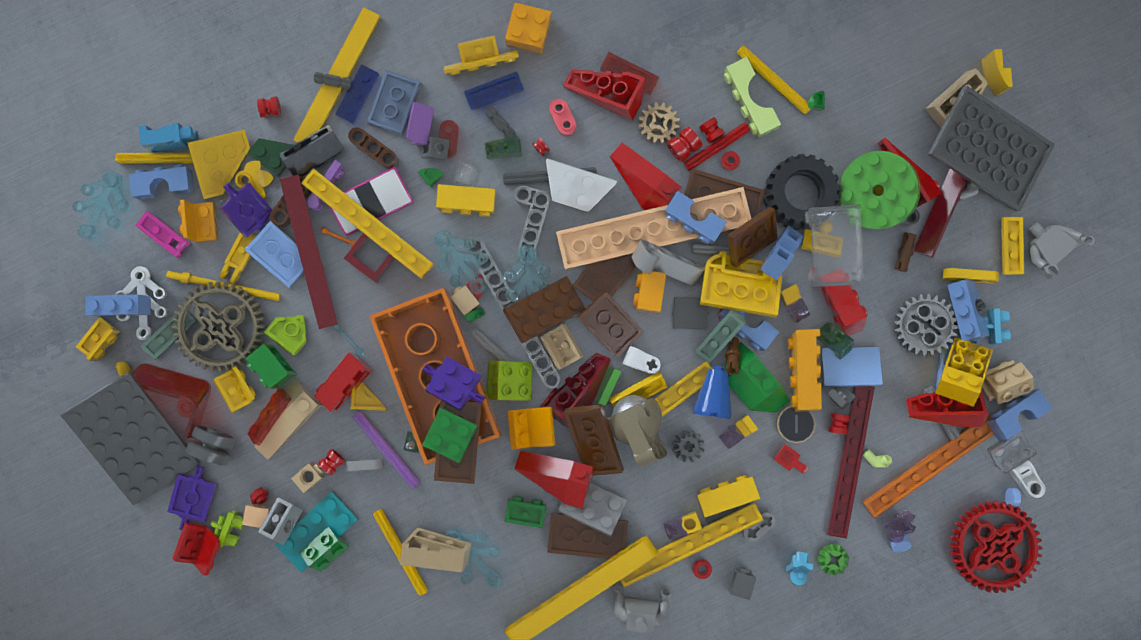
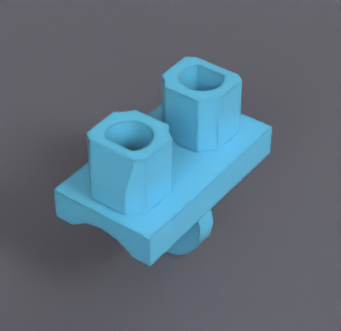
(993, 323)
(799, 568)

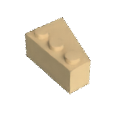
(942, 105)
(435, 551)

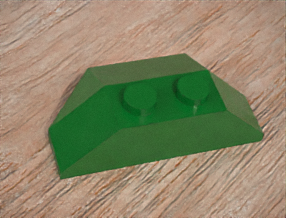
(756, 384)

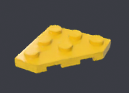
(218, 160)

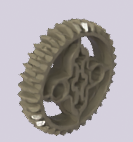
(211, 320)

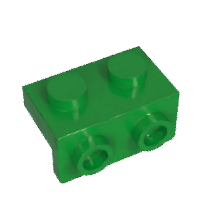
(525, 512)
(323, 550)

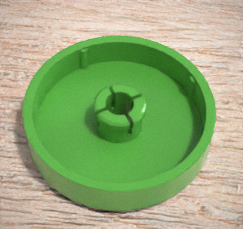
(899, 184)

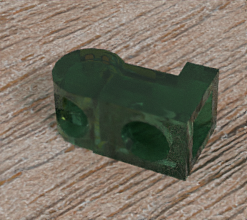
(503, 148)
(835, 340)

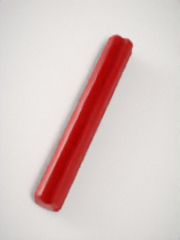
(717, 146)

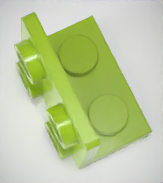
(509, 380)

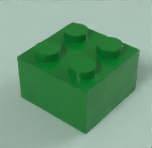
(270, 366)
(450, 435)

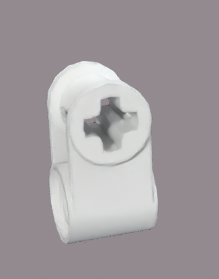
(637, 360)
(1025, 476)

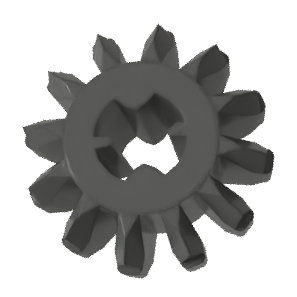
(691, 440)

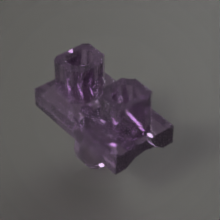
(899, 526)

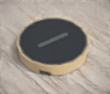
(795, 426)

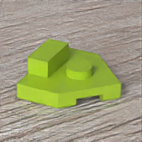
(288, 333)

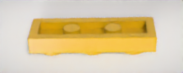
(1012, 246)
(644, 388)

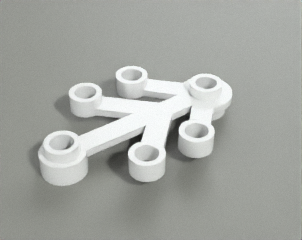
(141, 290)

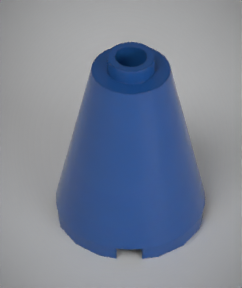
(714, 395)

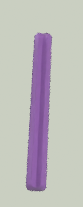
(386, 449)

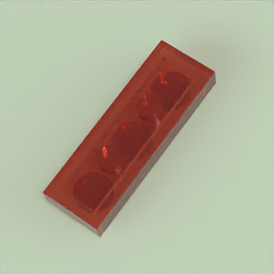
(618, 65)
(269, 416)

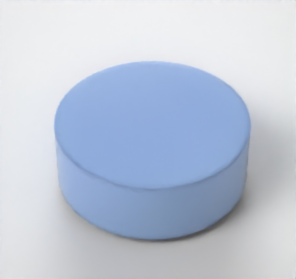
(1013, 497)
(901, 546)

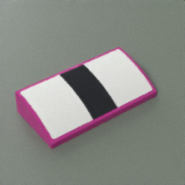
(378, 196)

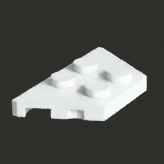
(576, 186)

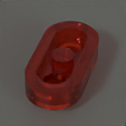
(451, 136)

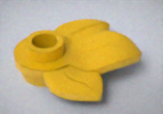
(256, 177)

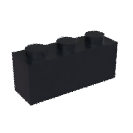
(312, 151)

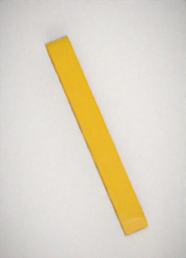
(582, 590)

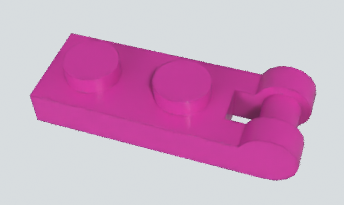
(162, 233)

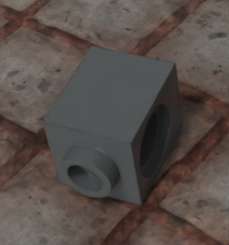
(742, 583)

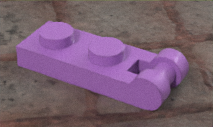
(334, 173)

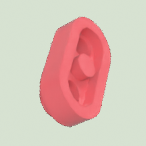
(562, 117)

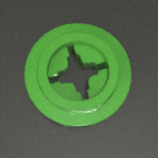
(824, 559)

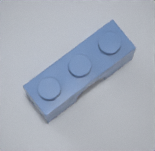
(144, 183)
(679, 211)
(782, 253)
(963, 299)
(117, 305)
(759, 337)
(1005, 422)

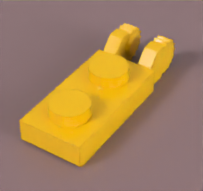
(237, 258)

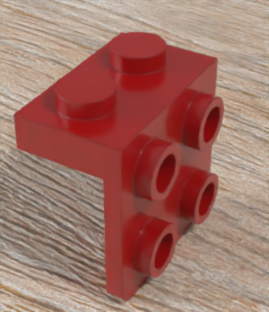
(197, 546)

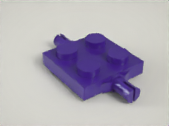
(246, 209)
(453, 383)
(192, 497)

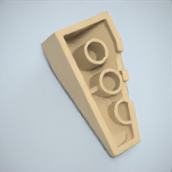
(295, 414)

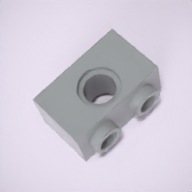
(280, 521)

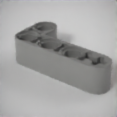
(535, 209)
(653, 257)

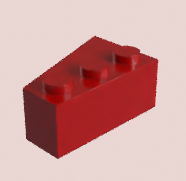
(845, 308)

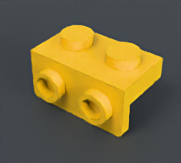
(98, 339)
(234, 389)

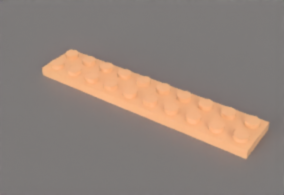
(622, 234)

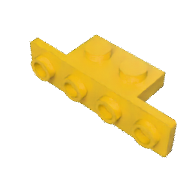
(479, 53)

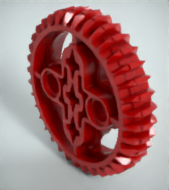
(1004, 547)

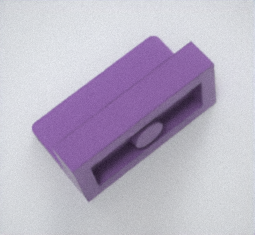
(419, 124)

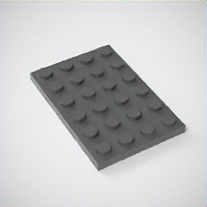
(991, 148)
(130, 438)

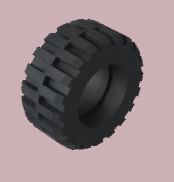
(805, 166)

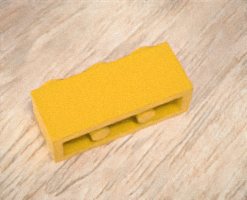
(466, 200)
(727, 496)

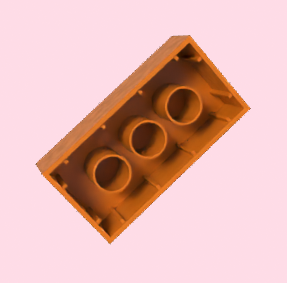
(424, 334)

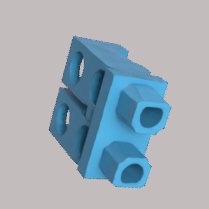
(167, 137)

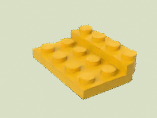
(740, 288)

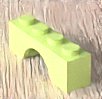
(761, 119)

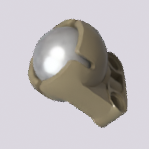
(637, 424)

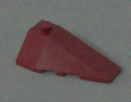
(579, 389)

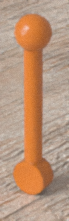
(324, 230)

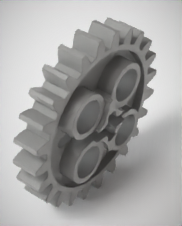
(935, 310)

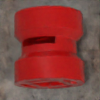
(269, 107)
(712, 130)
(839, 423)
(331, 462)

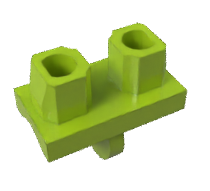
(226, 536)

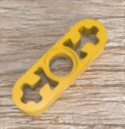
(978, 276)

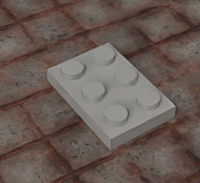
(599, 511)

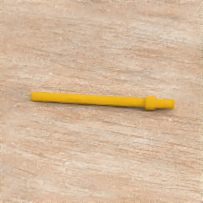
(187, 278)

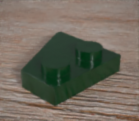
(269, 154)

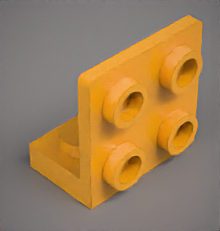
(198, 221)
(531, 427)

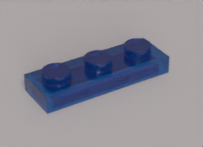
(494, 90)
(357, 94)

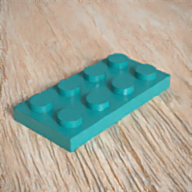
(329, 513)

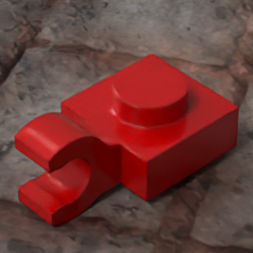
(789, 458)

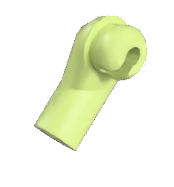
(877, 461)

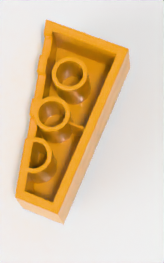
(805, 370)

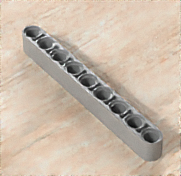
(501, 287)

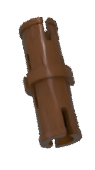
(905, 252)
(733, 356)

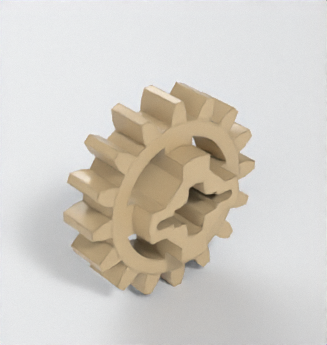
(665, 118)

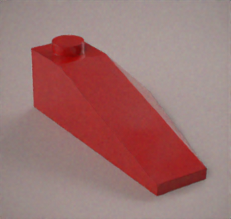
(613, 91)
(645, 181)
(928, 187)
(947, 411)
(559, 477)

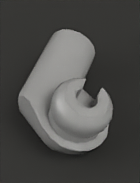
(970, 191)

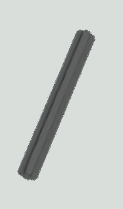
(532, 177)

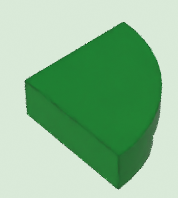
(817, 101)
(431, 175)
(472, 316)

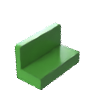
(607, 386)

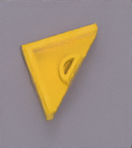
(365, 399)

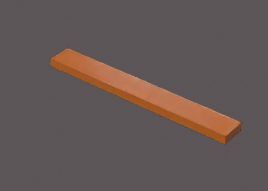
(926, 469)

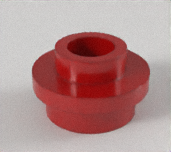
(728, 166)
(259, 496)
(702, 575)

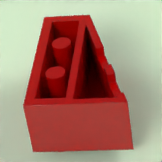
(338, 387)

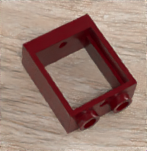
(374, 276)

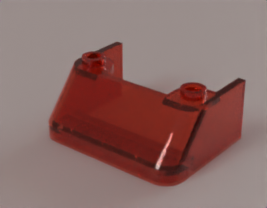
(190, 390)

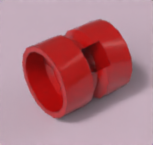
(687, 142)

